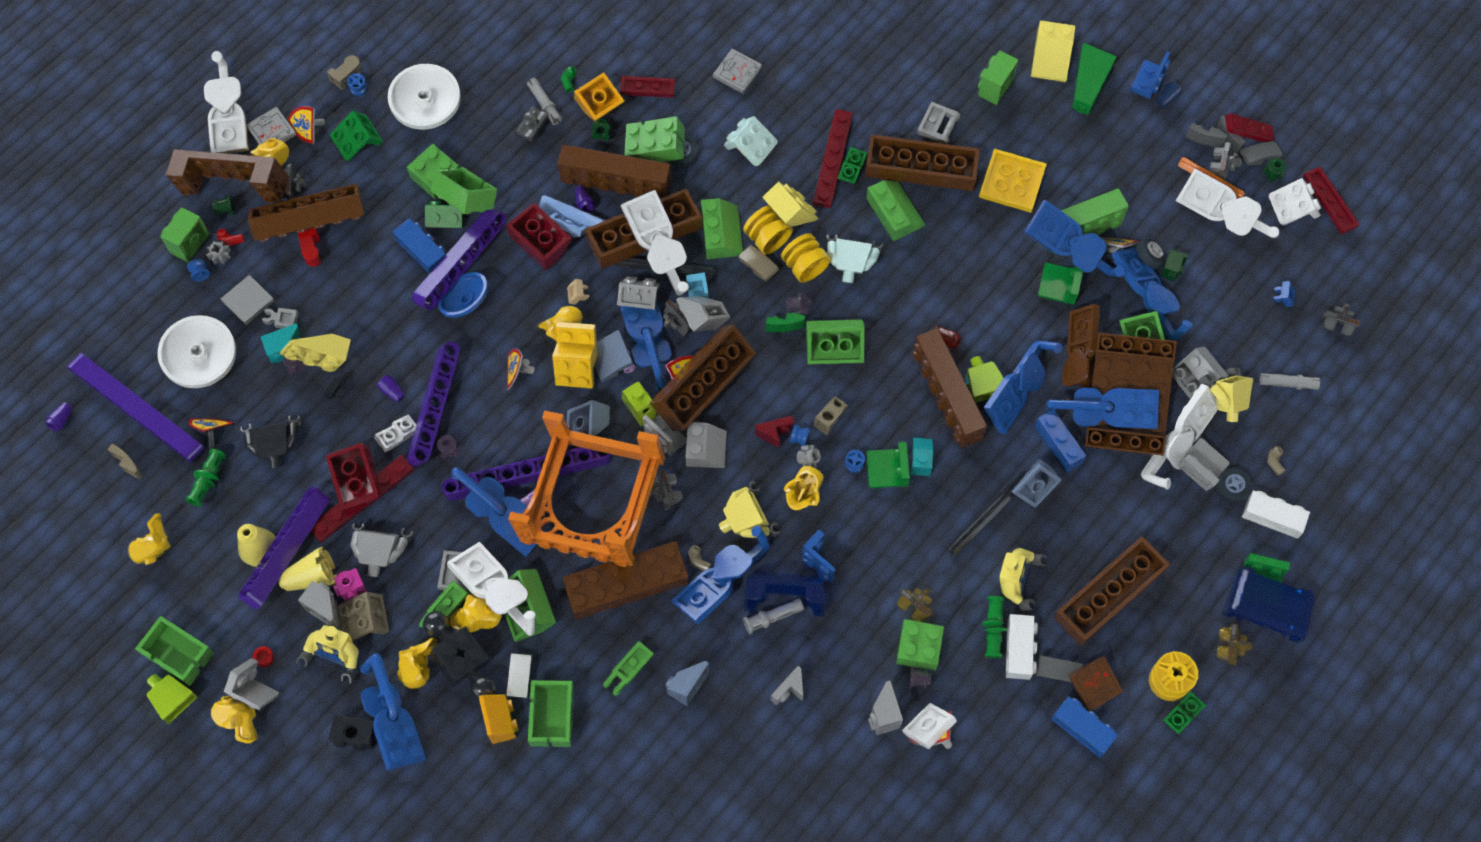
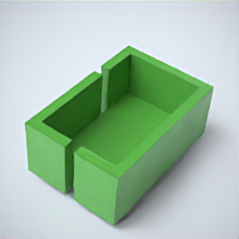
(655, 140)
(463, 190)
(174, 650)
(553, 714)

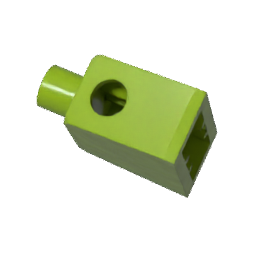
(983, 379)
(637, 401)
(169, 697)

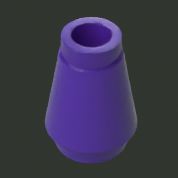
(583, 199)
(390, 388)
(58, 417)

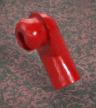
(228, 239)

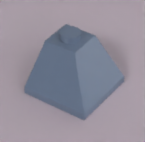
(588, 418)
(1037, 483)
(687, 682)

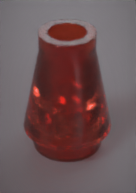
(950, 337)

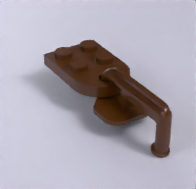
(1081, 346)

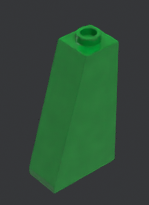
(1091, 76)

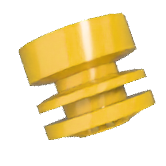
(767, 230)
(805, 258)
(1163, 681)

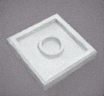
(929, 725)

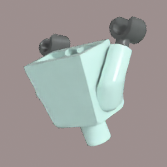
(852, 256)

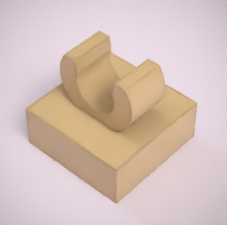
(575, 292)

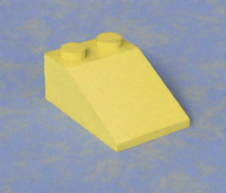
(1052, 51)

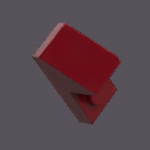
(769, 430)

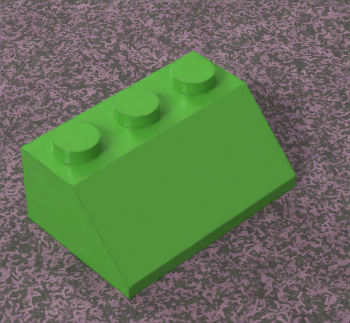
(894, 209)
(721, 228)
(1143, 326)
(835, 341)
(535, 602)

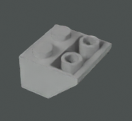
(703, 312)
(1195, 366)

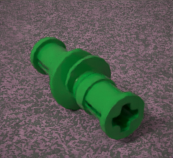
(205, 477)
(994, 627)

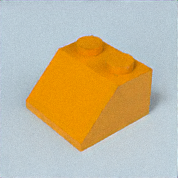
(598, 97)
(498, 717)

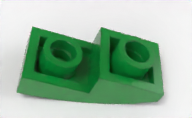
(852, 165)
(793, 322)
(1184, 712)

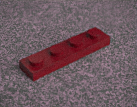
(1331, 200)

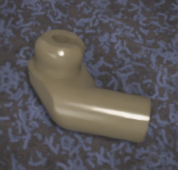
(1273, 460)
(696, 560)

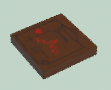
(1095, 683)

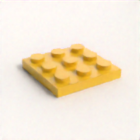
(1012, 180)

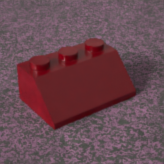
(539, 236)

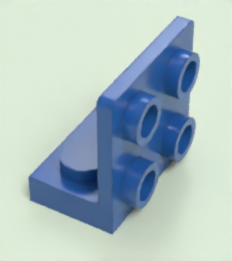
(1150, 77)
(812, 558)

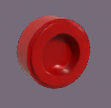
(264, 656)

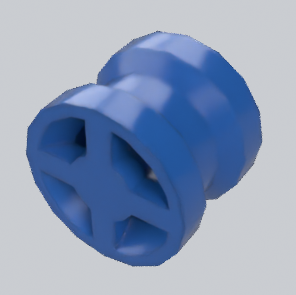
(359, 80)
(198, 270)
(799, 435)
(856, 457)

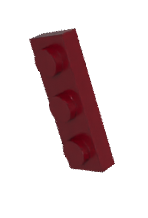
(647, 86)
(1249, 128)

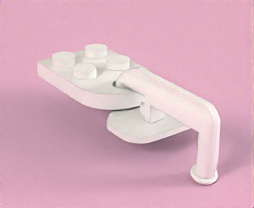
(228, 129)
(1205, 197)
(647, 220)
(1187, 430)
(490, 581)

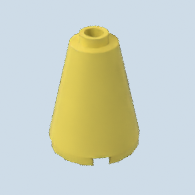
(253, 543)
(313, 567)

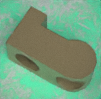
(341, 74)
(830, 415)

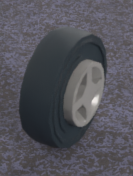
(1151, 253)

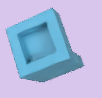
(697, 285)

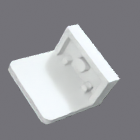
(1294, 202)

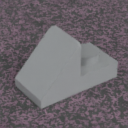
(792, 683)

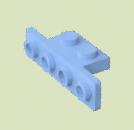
(568, 217)

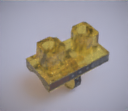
(908, 598)
(1232, 635)

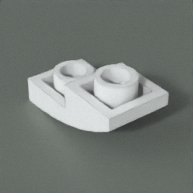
(396, 434)
(518, 675)

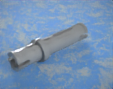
(544, 101)
(1289, 381)

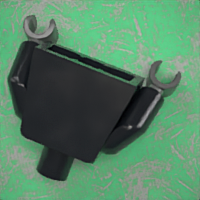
(272, 440)

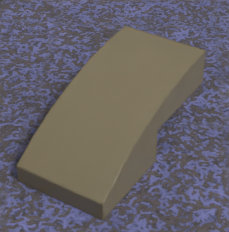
(758, 262)
(126, 463)

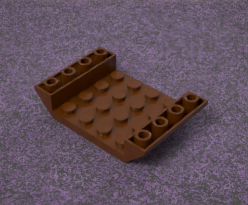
(1132, 364)

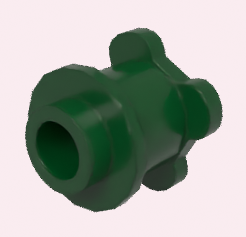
(600, 134)
(1274, 169)
(223, 205)

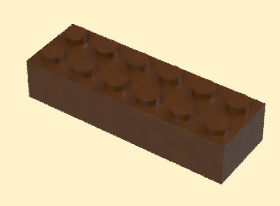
(922, 162)
(613, 172)
(306, 212)
(614, 240)
(702, 378)
(949, 388)
(614, 585)
(1111, 591)

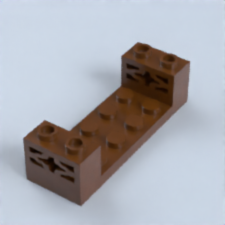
(189, 168)

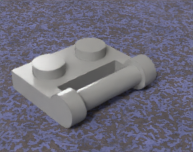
(933, 121)

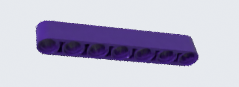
(459, 259)
(427, 409)
(283, 548)

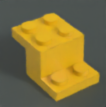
(575, 355)

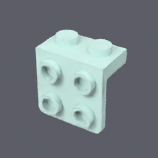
(751, 140)

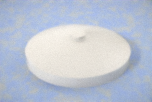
(424, 96)
(196, 351)

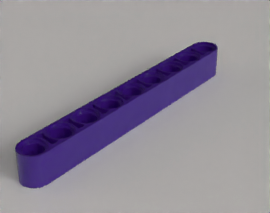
(136, 408)
(518, 468)

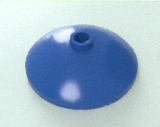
(464, 295)

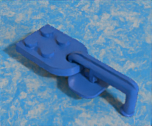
(1053, 231)
(1148, 285)
(649, 348)
(1014, 388)
(1131, 407)
(489, 500)
(716, 583)
(392, 724)

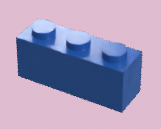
(419, 245)
(1060, 441)
(1084, 726)

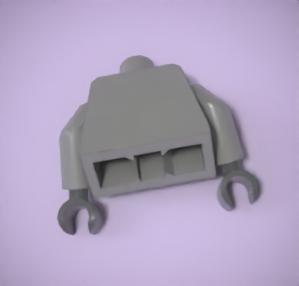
(377, 547)

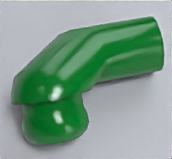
(567, 78)

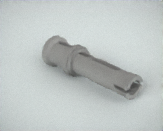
(764, 618)

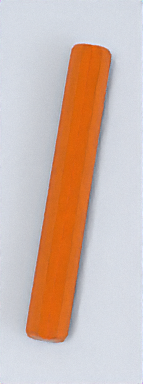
(1189, 166)

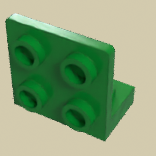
(354, 134)
(1060, 283)
(888, 467)
(1267, 567)

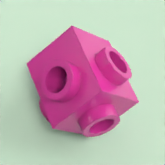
(349, 584)

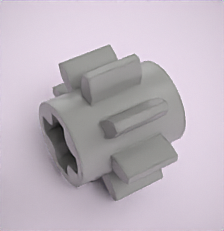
(218, 252)
(808, 456)

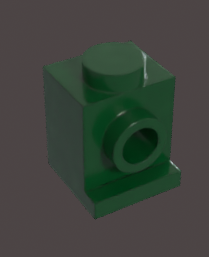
(1174, 265)

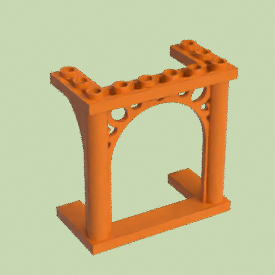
(617, 549)

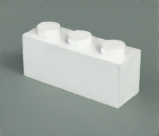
(1276, 514)
(1020, 647)

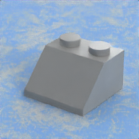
(705, 446)
(320, 603)
(885, 712)

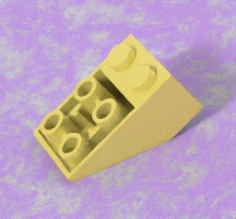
(790, 205)
(323, 351)

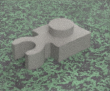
(282, 318)

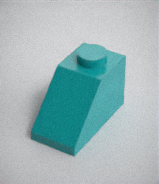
(277, 340)
(922, 456)

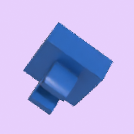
(1287, 294)

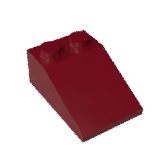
(353, 475)

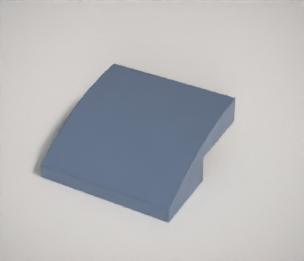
(612, 356)

